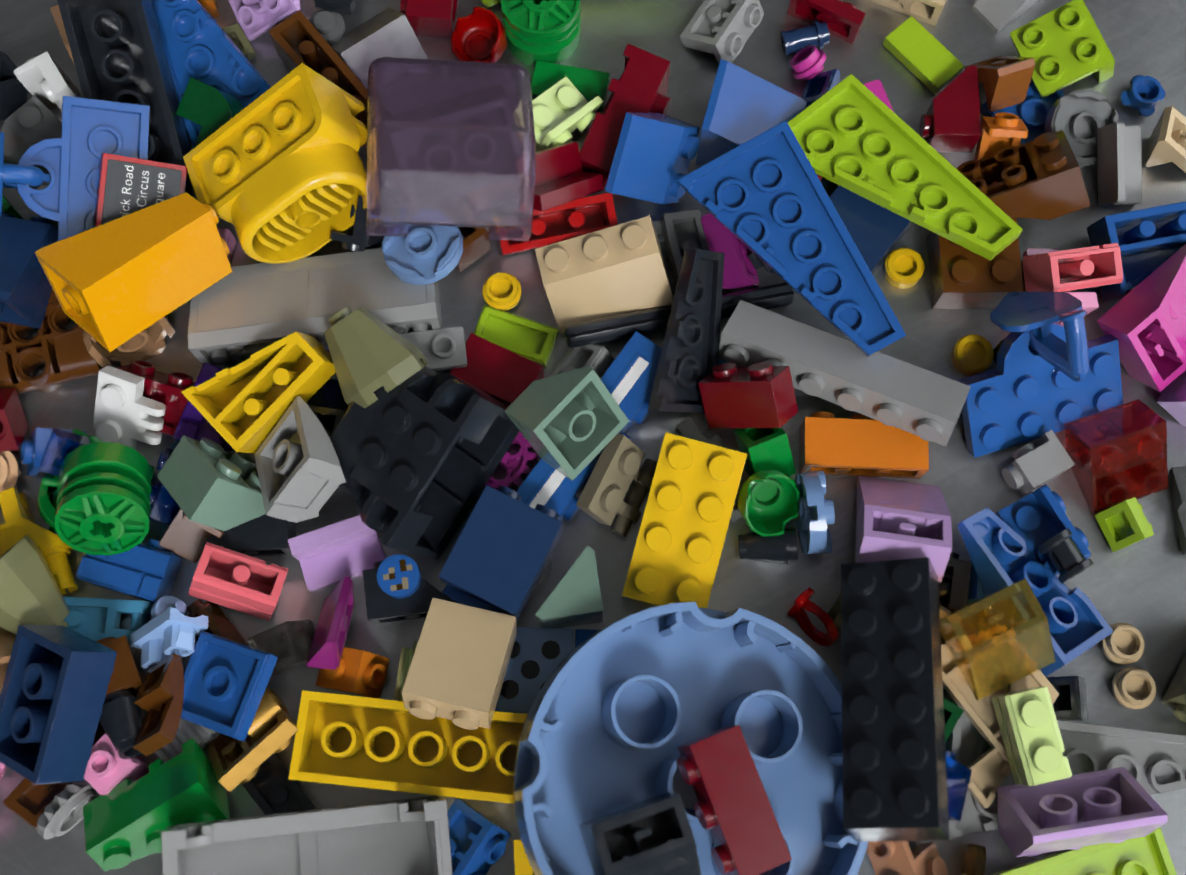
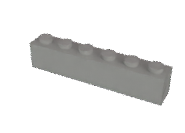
(842, 374)

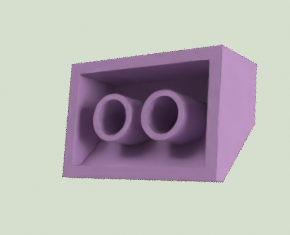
(1076, 812)

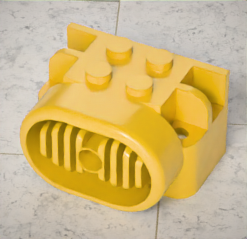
(285, 167)

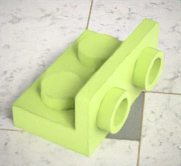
(560, 113)

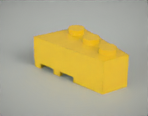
(255, 394)

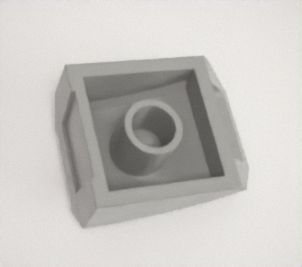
(297, 466)

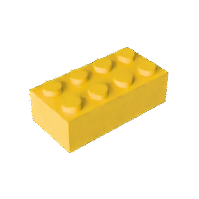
(684, 522)

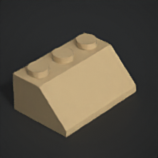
(605, 273)

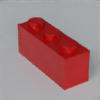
(565, 222)

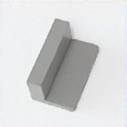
(1119, 165)

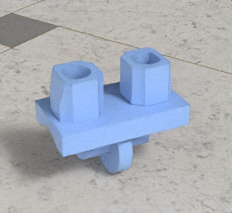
(167, 632)

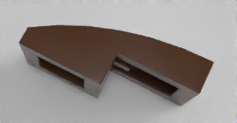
(163, 700)

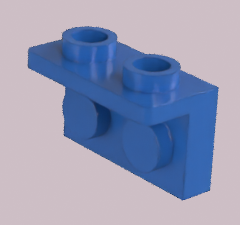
(1039, 519)
(474, 840)

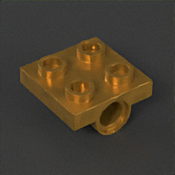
(270, 733)

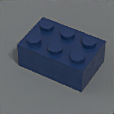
(52, 702)

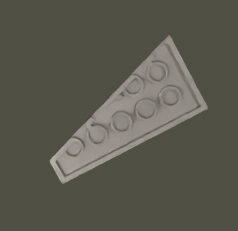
(1150, 757)

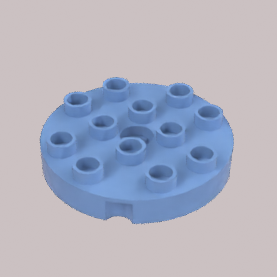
(660, 678)

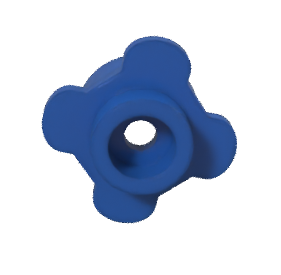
(1149, 88)

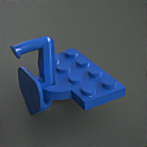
(74, 160)
(1043, 386)

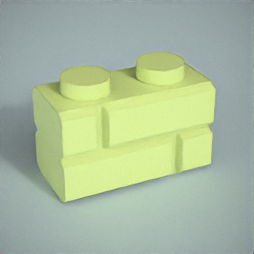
(1031, 736)

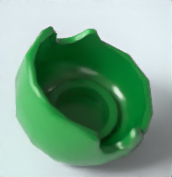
(768, 502)

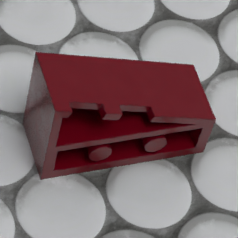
(638, 90)

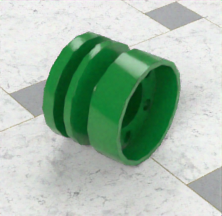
(542, 29)
(103, 498)

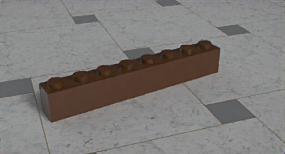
(301, 43)

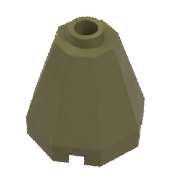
(369, 355)
(29, 589)

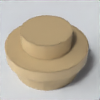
(1124, 644)
(1133, 688)

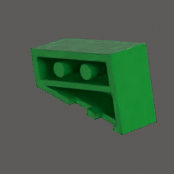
(134, 814)

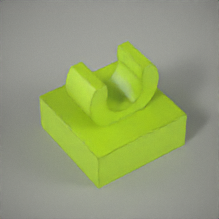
(1124, 524)

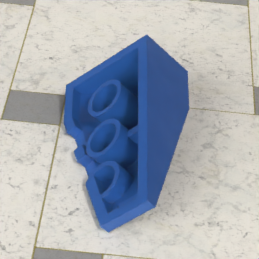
(1002, 559)

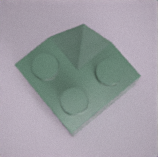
(568, 419)

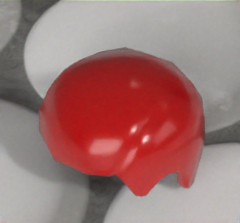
(479, 37)

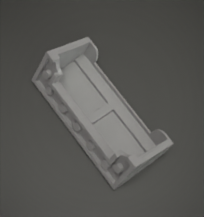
(272, 301)
(341, 840)

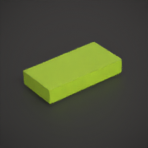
(923, 55)
(517, 334)

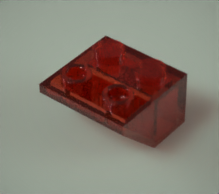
(1118, 454)

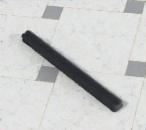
(657, 318)

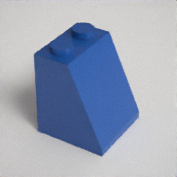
(742, 109)

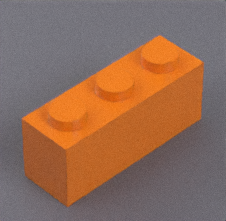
(860, 448)

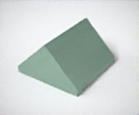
(576, 596)

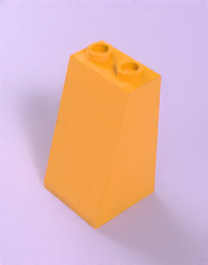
(136, 267)

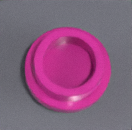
(807, 63)

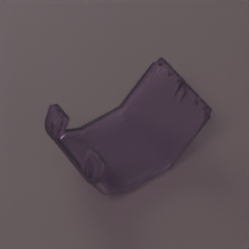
(450, 147)

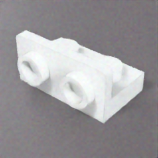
(46, 80)

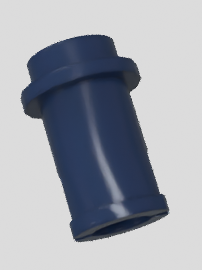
(798, 38)

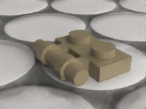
(610, 481)

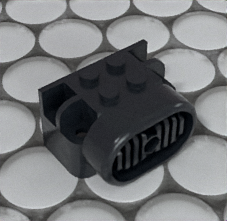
(421, 457)

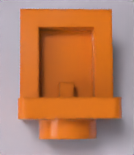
(999, 132)
(357, 673)

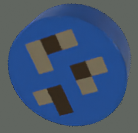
(399, 576)

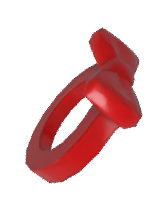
(797, 611)

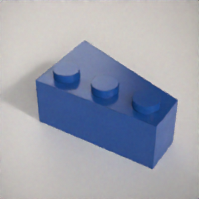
(1145, 241)

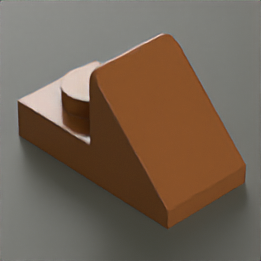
(1005, 80)

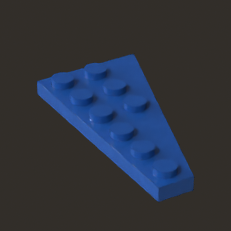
(203, 51)
(785, 217)

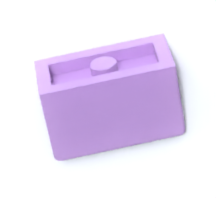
(336, 552)

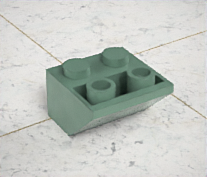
(213, 484)

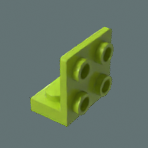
(1064, 48)

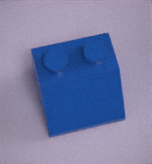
(652, 157)

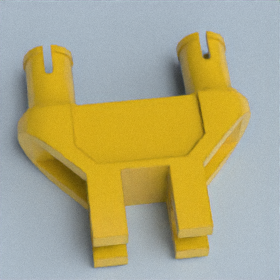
(21, 522)

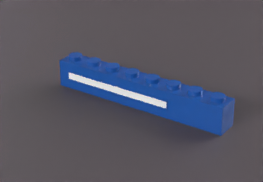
(631, 385)

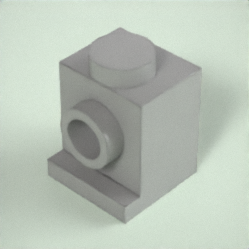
(1037, 464)

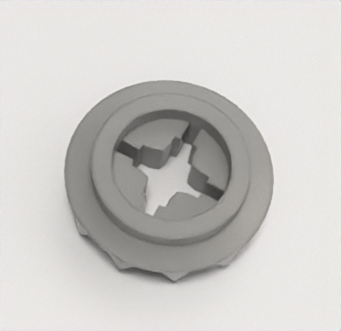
(65, 810)

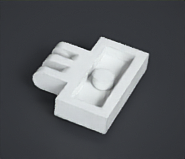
(124, 412)

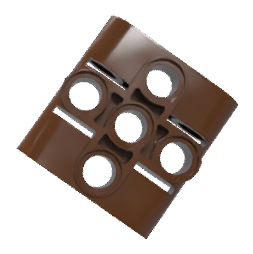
(53, 345)

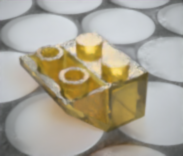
(999, 638)

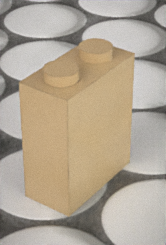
(459, 664)

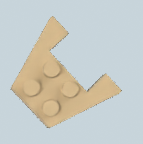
(993, 765)

